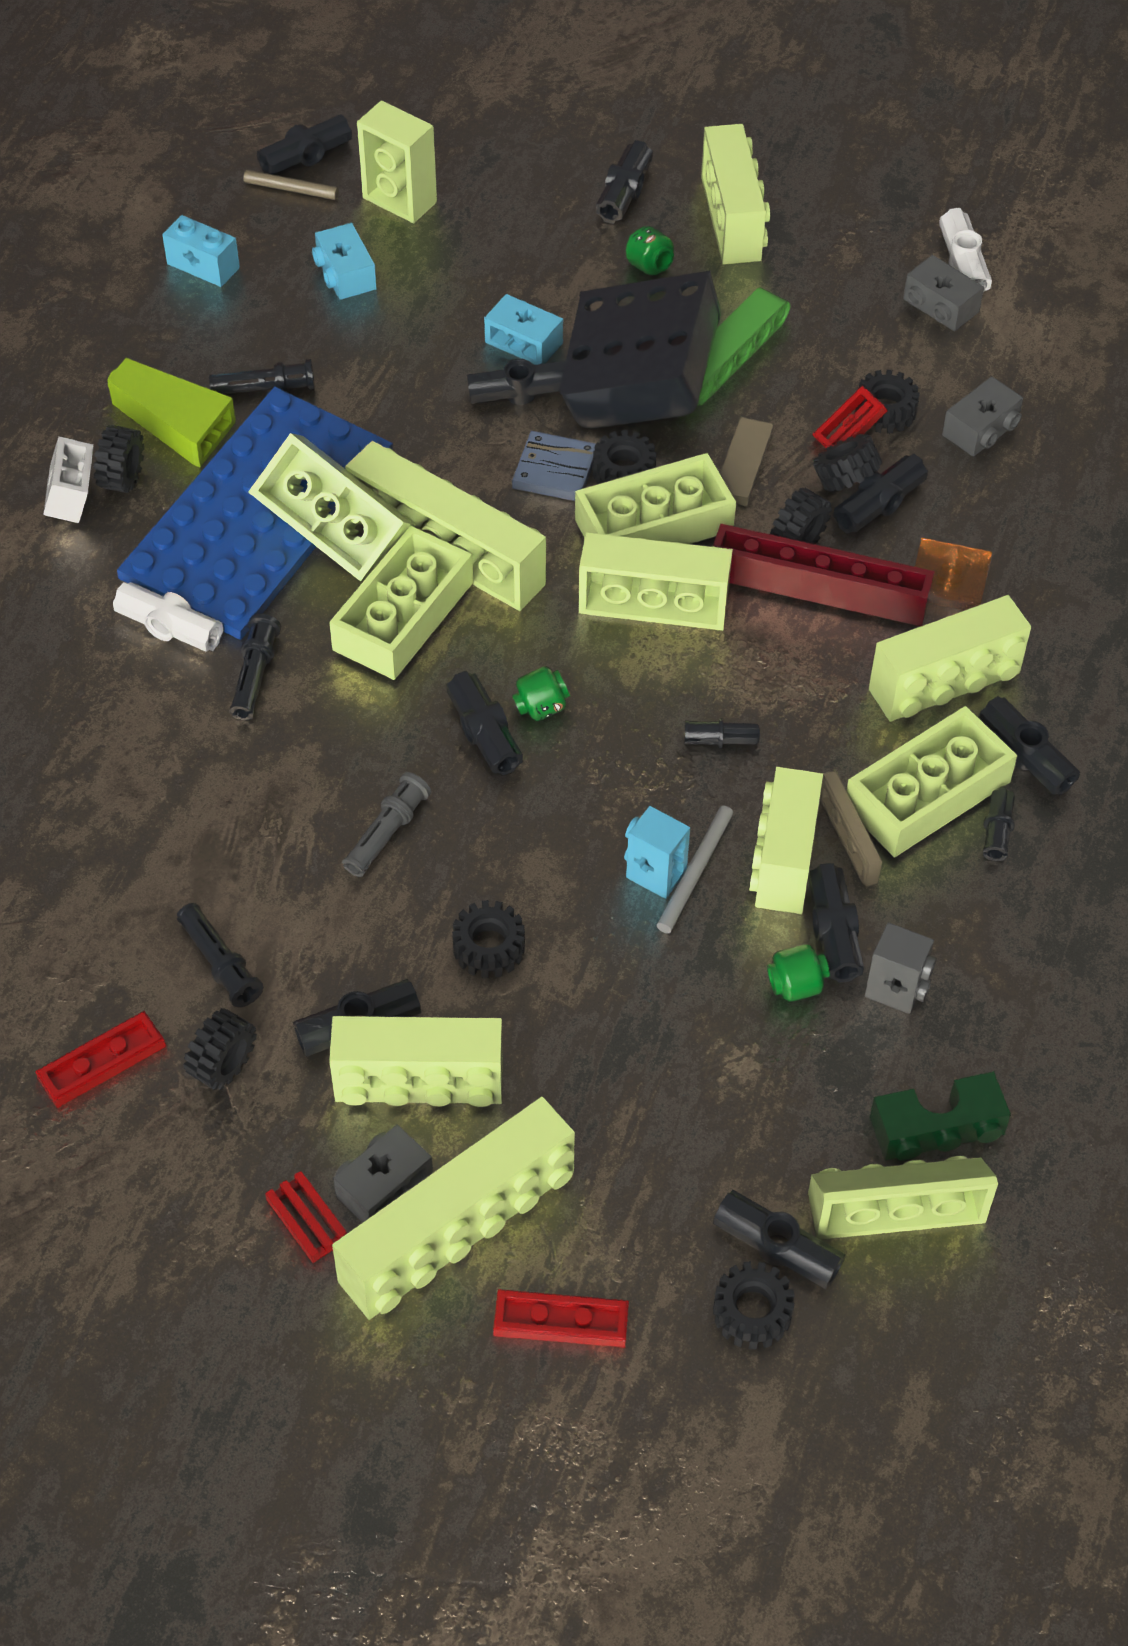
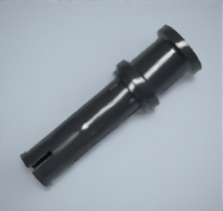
(221, 382)
(256, 653)
(227, 966)

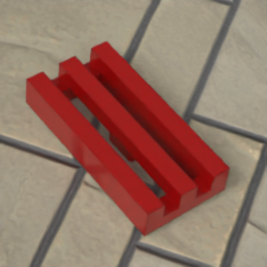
(854, 424)
(288, 1190)

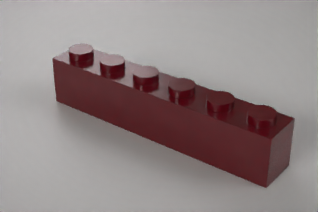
(827, 575)

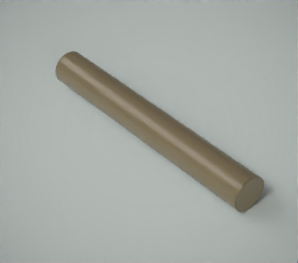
(290, 184)

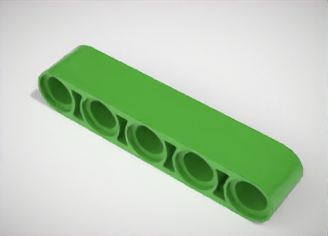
(741, 337)

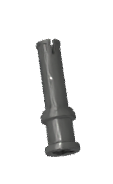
(395, 811)

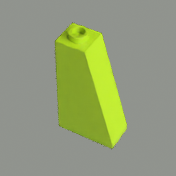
(172, 409)

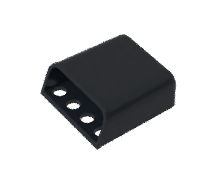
(640, 356)

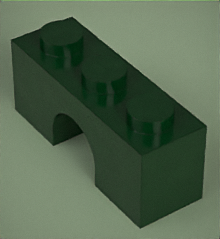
(908, 1129)

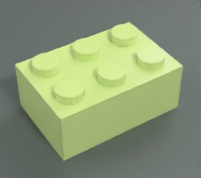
(397, 161)
(785, 840)

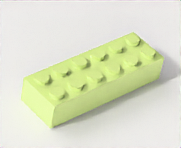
(504, 552)
(455, 1208)

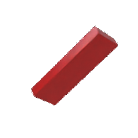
(100, 1059)
(561, 1318)

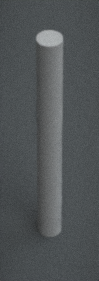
(695, 869)

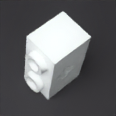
(68, 479)

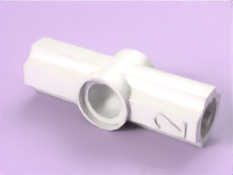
(964, 246)
(168, 616)

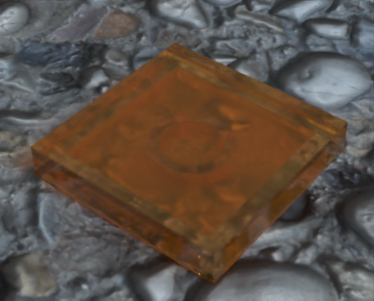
(958, 573)

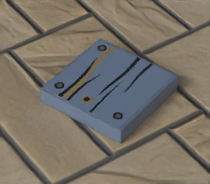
(554, 465)

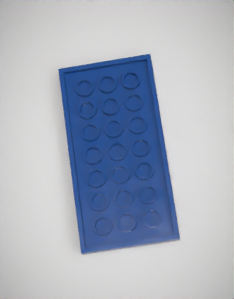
(223, 543)

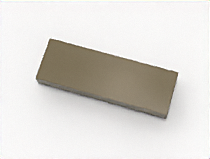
(746, 458)
(850, 829)

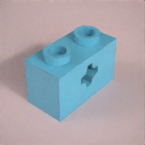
(201, 250)
(344, 261)
(523, 330)
(657, 851)

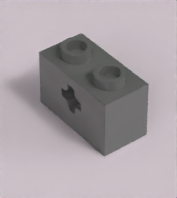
(943, 293)
(983, 416)
(900, 968)
(381, 1173)

